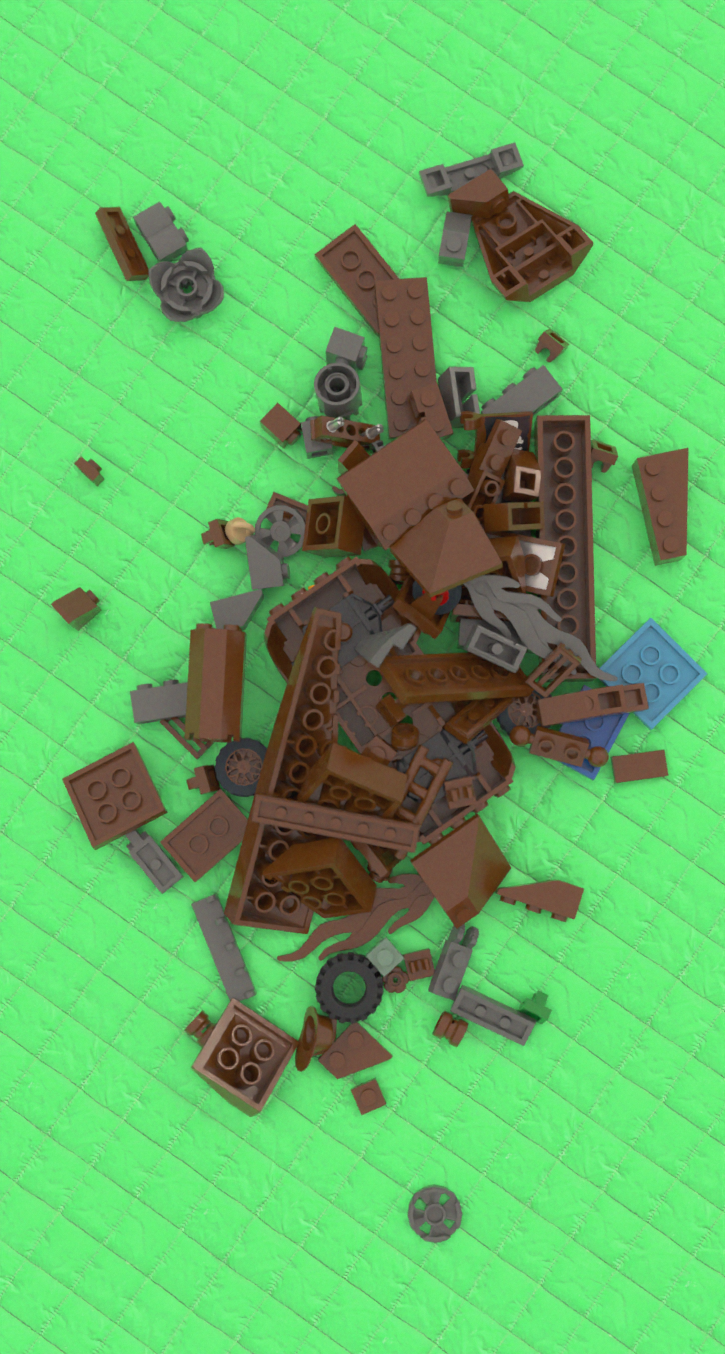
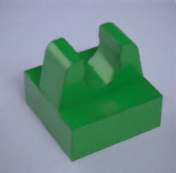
(536, 1007)

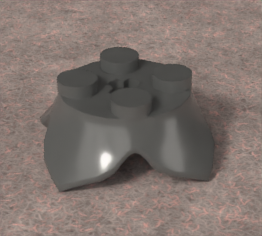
(193, 270)

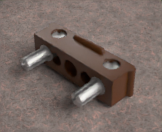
(344, 432)

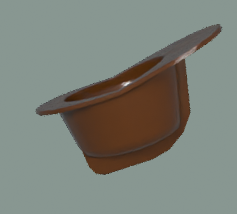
(315, 1038)

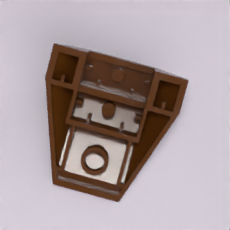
(529, 248)

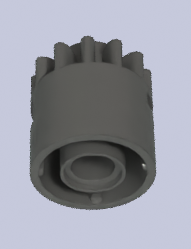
(338, 390)

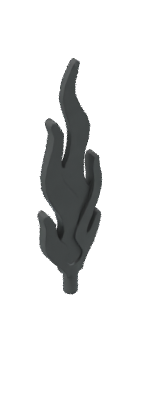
(522, 612)

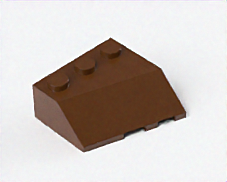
(353, 783)
(324, 877)

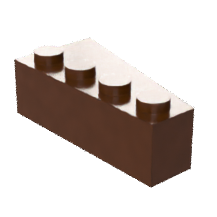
(664, 501)

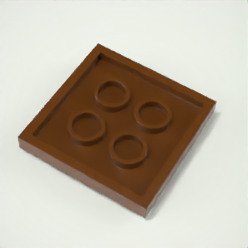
(114, 796)

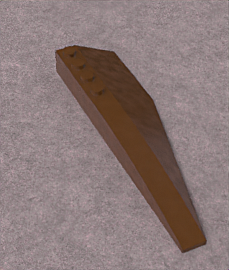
(300, 736)

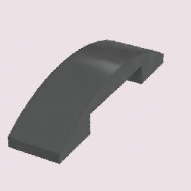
(445, 180)

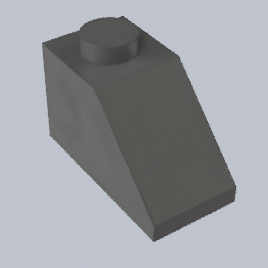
(454, 239)
(265, 564)
(236, 609)

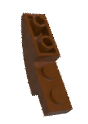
(489, 467)
(592, 704)

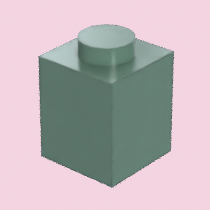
(384, 956)

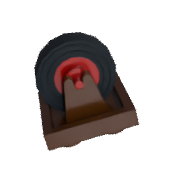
(423, 611)

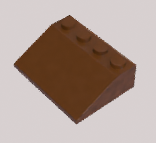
(404, 483)

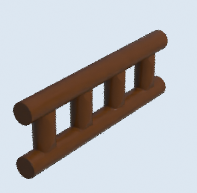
(427, 795)

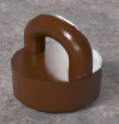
(405, 736)

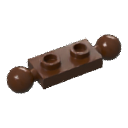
(559, 746)

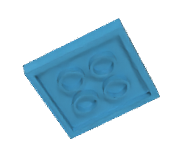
(660, 664)

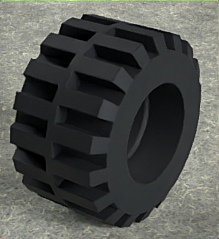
(349, 1011)

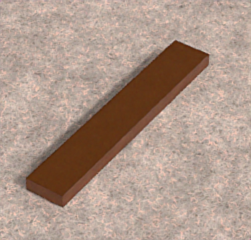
(336, 822)

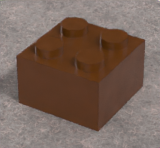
(333, 528)

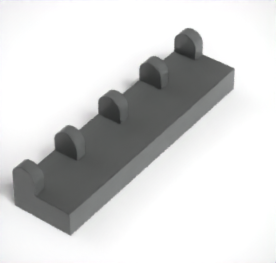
(224, 948)

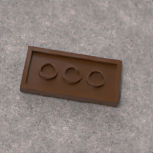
(354, 268)

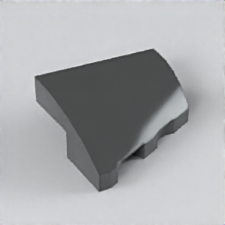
(376, 646)

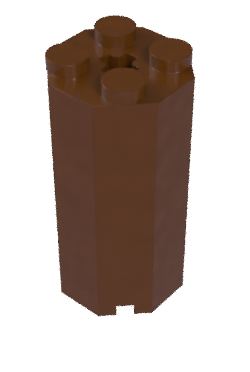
(215, 683)

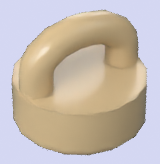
(238, 529)

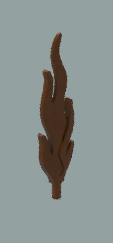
(366, 926)

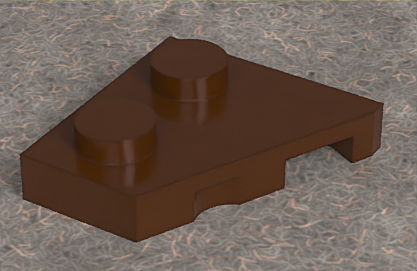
(353, 1052)

